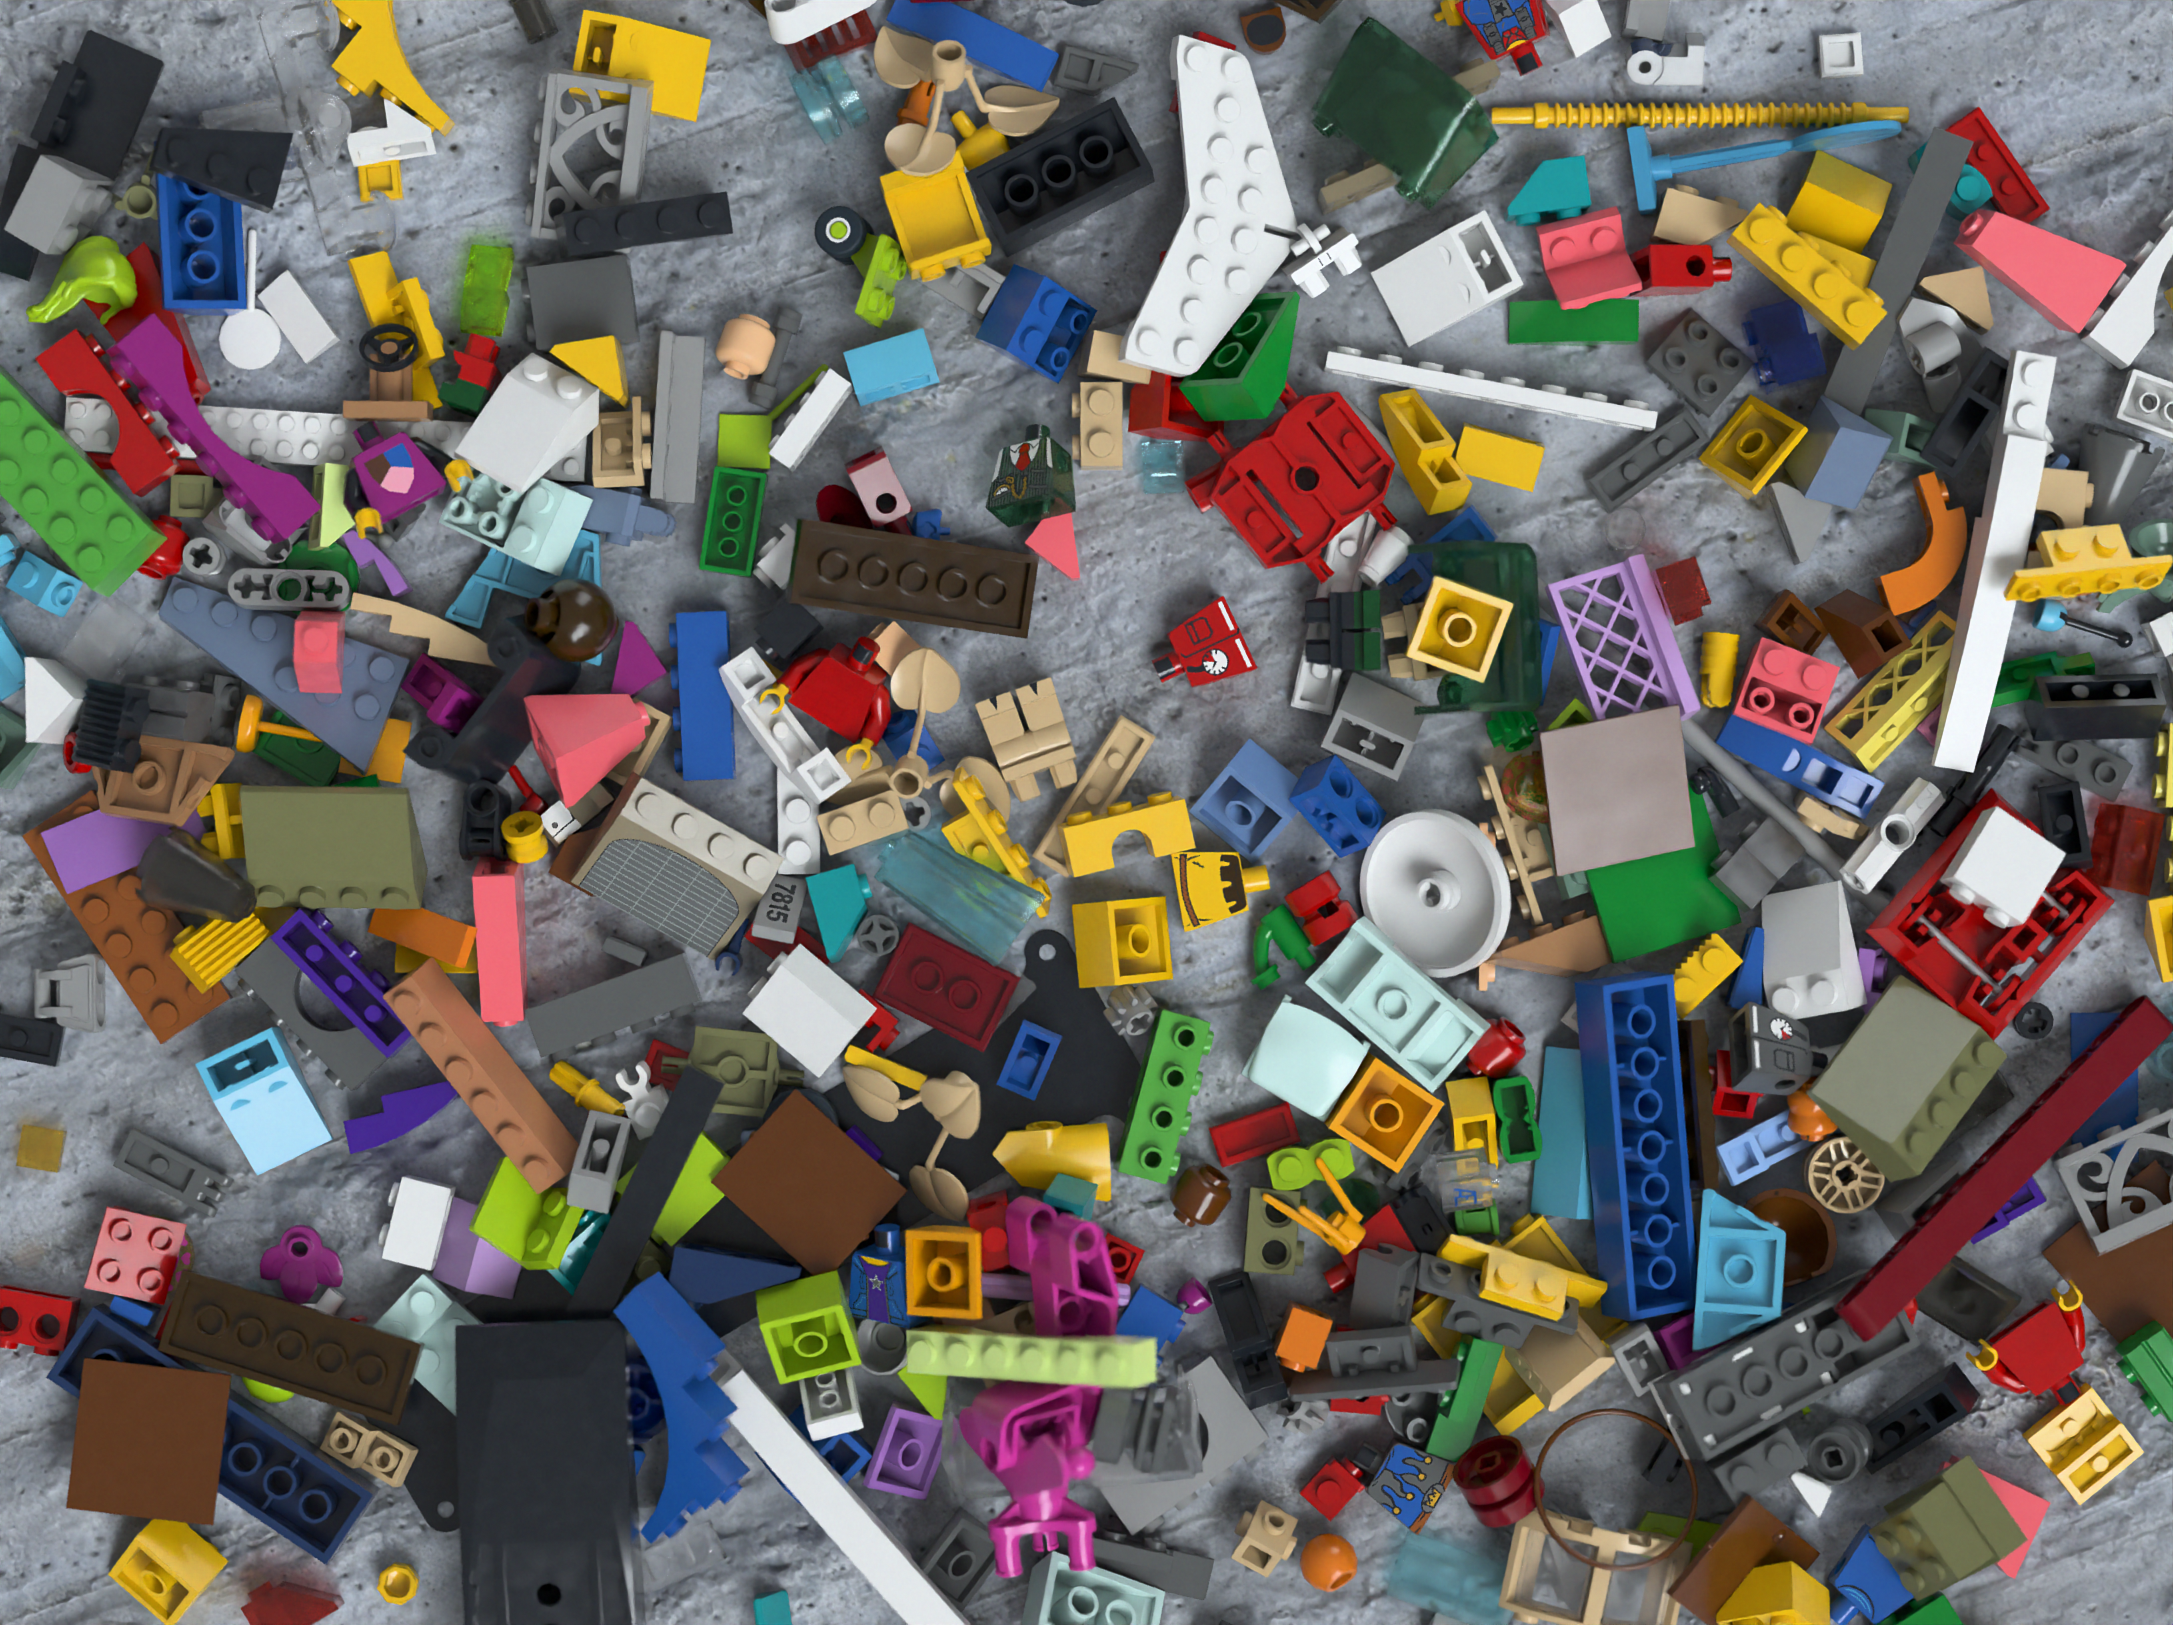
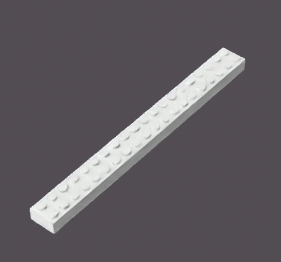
(290, 435)

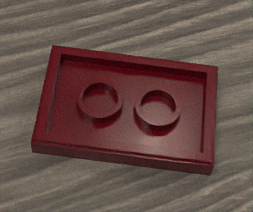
(946, 987)

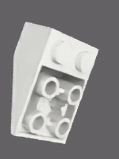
(1447, 279)

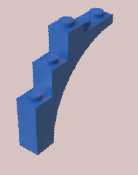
(696, 1409)

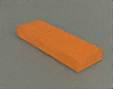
(426, 933)

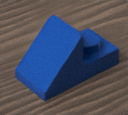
(1029, 1060)

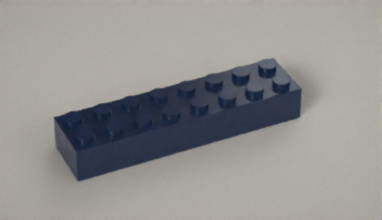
(263, 1462)

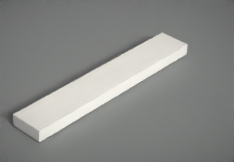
(1315, 684)

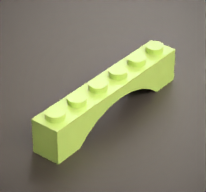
(1052, 1359)

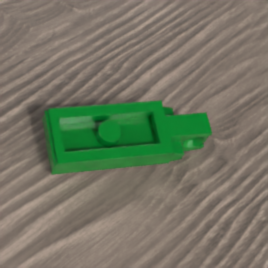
(2018, 675)

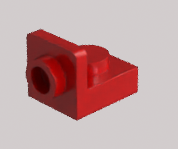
(885, 1020)
(1333, 1486)

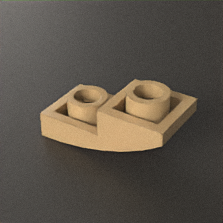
(369, 1448)

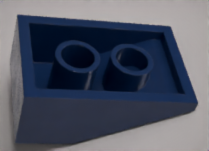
(714, 1273)

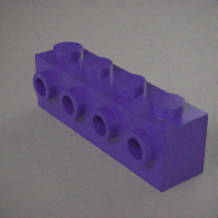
(343, 978)

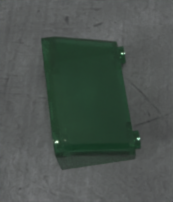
(1403, 114)

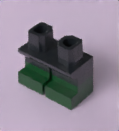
(1346, 612)

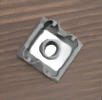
(235, 530)

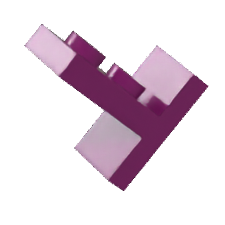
(442, 694)

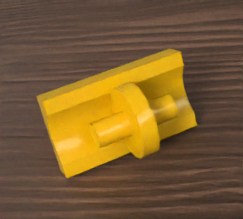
(225, 805)

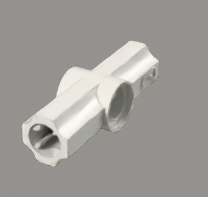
(1876, 852)

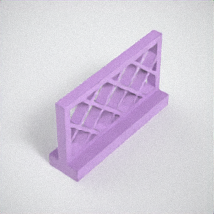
(1651, 628)

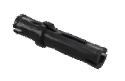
(1968, 789)

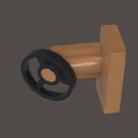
(389, 380)

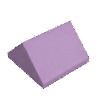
(470, 1261)

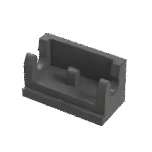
(1383, 1288)

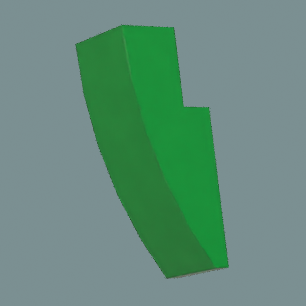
(1597, 323)

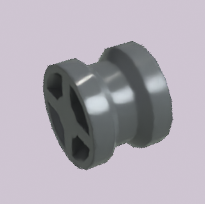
(872, 935)

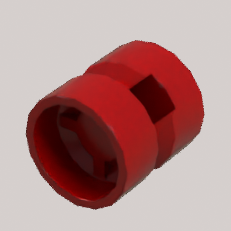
(1311, 896)

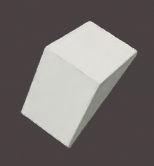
(1578, 23)

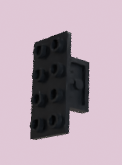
(97, 104)

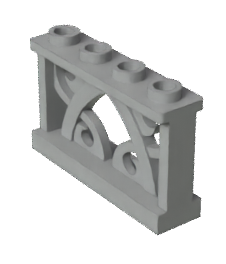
(630, 117)
(2122, 1223)

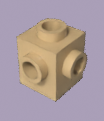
(1264, 1538)

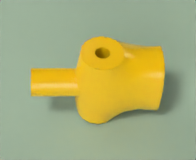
(979, 144)

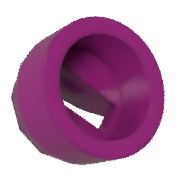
(1195, 1295)

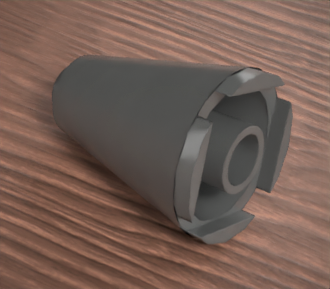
(2118, 469)

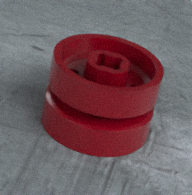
(1497, 1480)

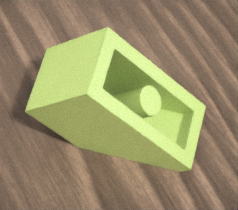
(332, 518)

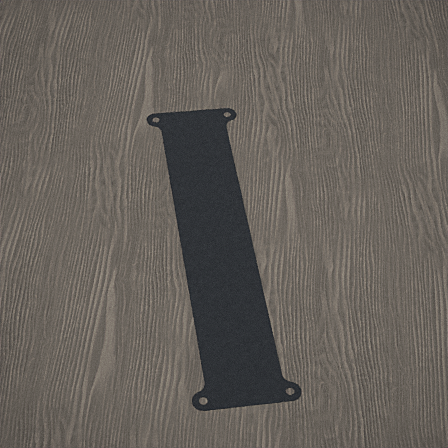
(1086, 1079)

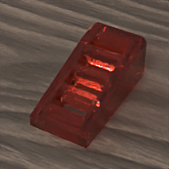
(864, 26)

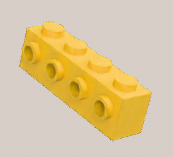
(1806, 276)

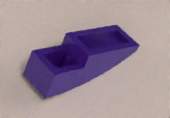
(401, 1115)

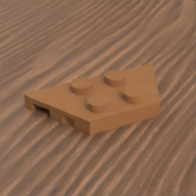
(165, 781)

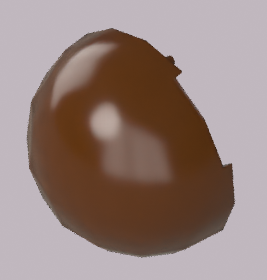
(1808, 1229)

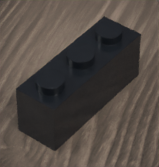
(2095, 707)

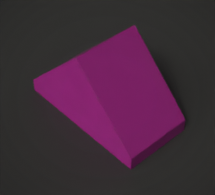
(637, 663)

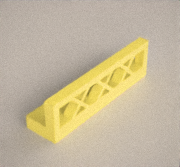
(1910, 703)

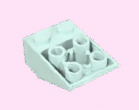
(527, 526)

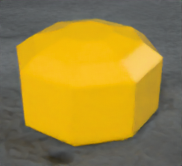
(398, 1583)

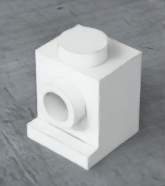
(776, 560)

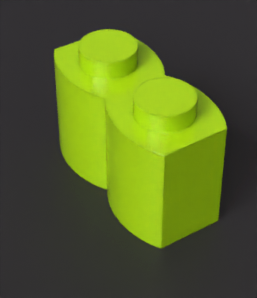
(1296, 1167)

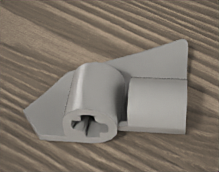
(1937, 348)

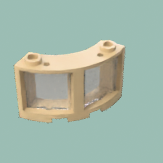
(1557, 1588)

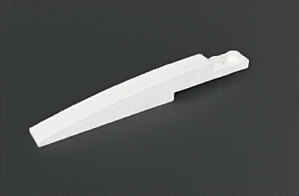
(1995, 553)
(837, 1507)

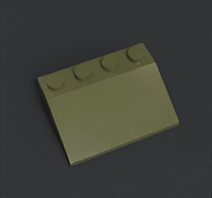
(332, 847)
(1906, 1078)

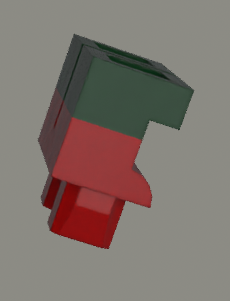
(476, 379)

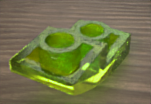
(485, 290)

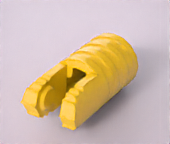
(1718, 668)

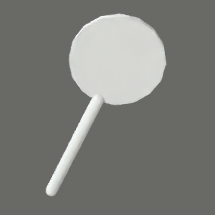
(251, 336)

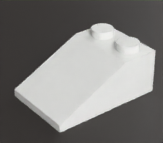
(530, 423)
(1810, 952)

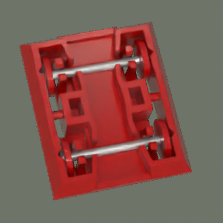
(1961, 948)

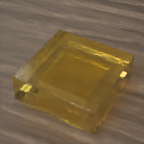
(41, 1148)

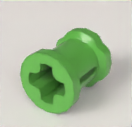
(1477, 1221)

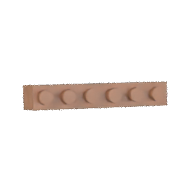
(483, 1074)

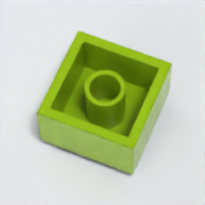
(808, 1327)

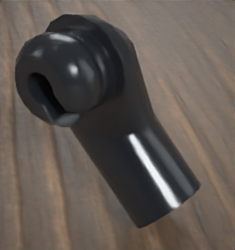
(1709, 781)

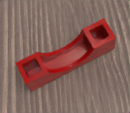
(141, 455)

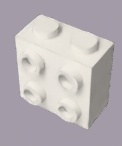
(2002, 868)

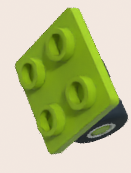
(879, 259)

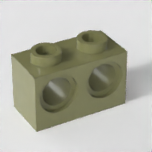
(1262, 1230)

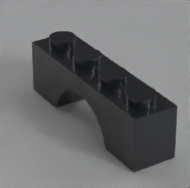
(643, 224)

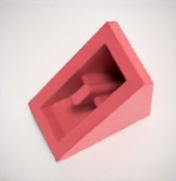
(1055, 544)

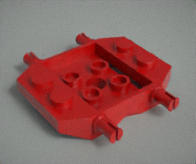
(1275, 459)

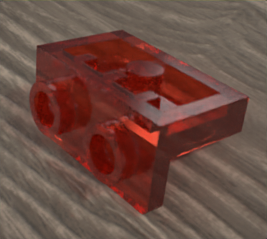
(2125, 848)

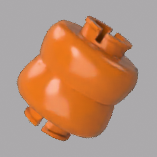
(1806, 1116)

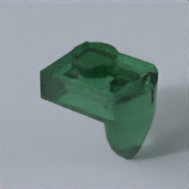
(1361, 1194)

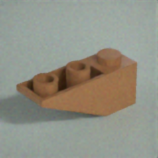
(1558, 951)

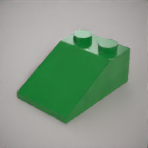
(1249, 363)

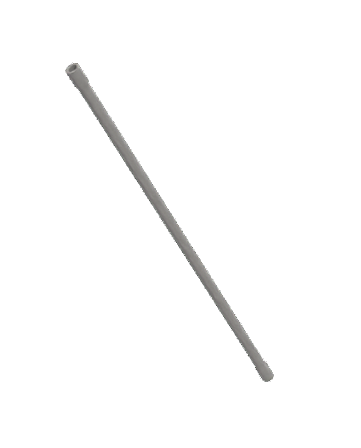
(1692, 733)

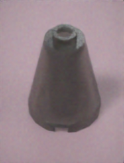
(191, 879)

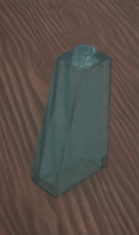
(959, 893)

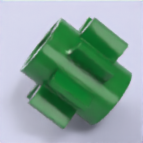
(1512, 730)

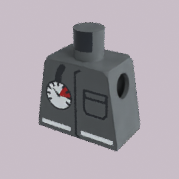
(1770, 1052)

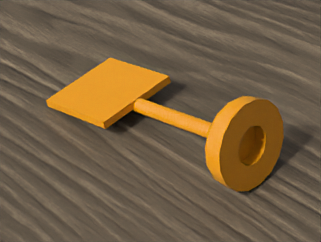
(386, 762)

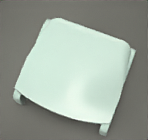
(1304, 1058)

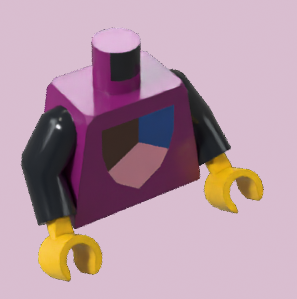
(395, 476)

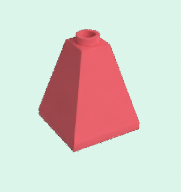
(583, 737)

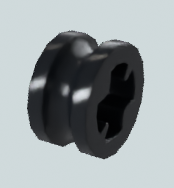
(2043, 1013)

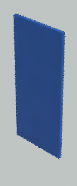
(2121, 1105)

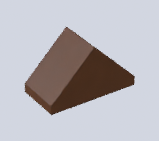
(1791, 623)

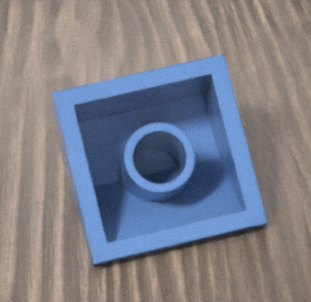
(1248, 801)

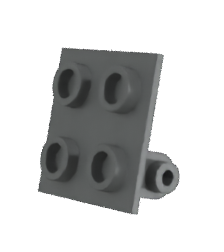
(1699, 364)

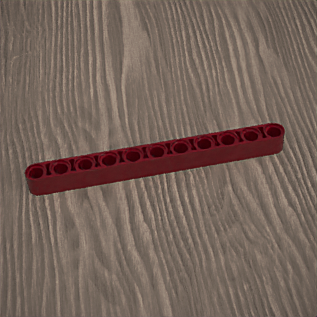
(2003, 1168)

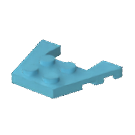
(524, 580)

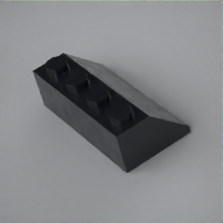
(1060, 177)

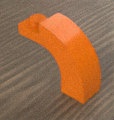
(1940, 555)

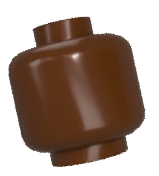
(1200, 1195)

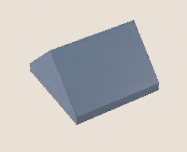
(1837, 455)

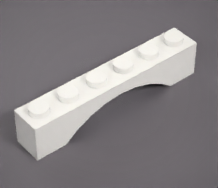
(2128, 318)

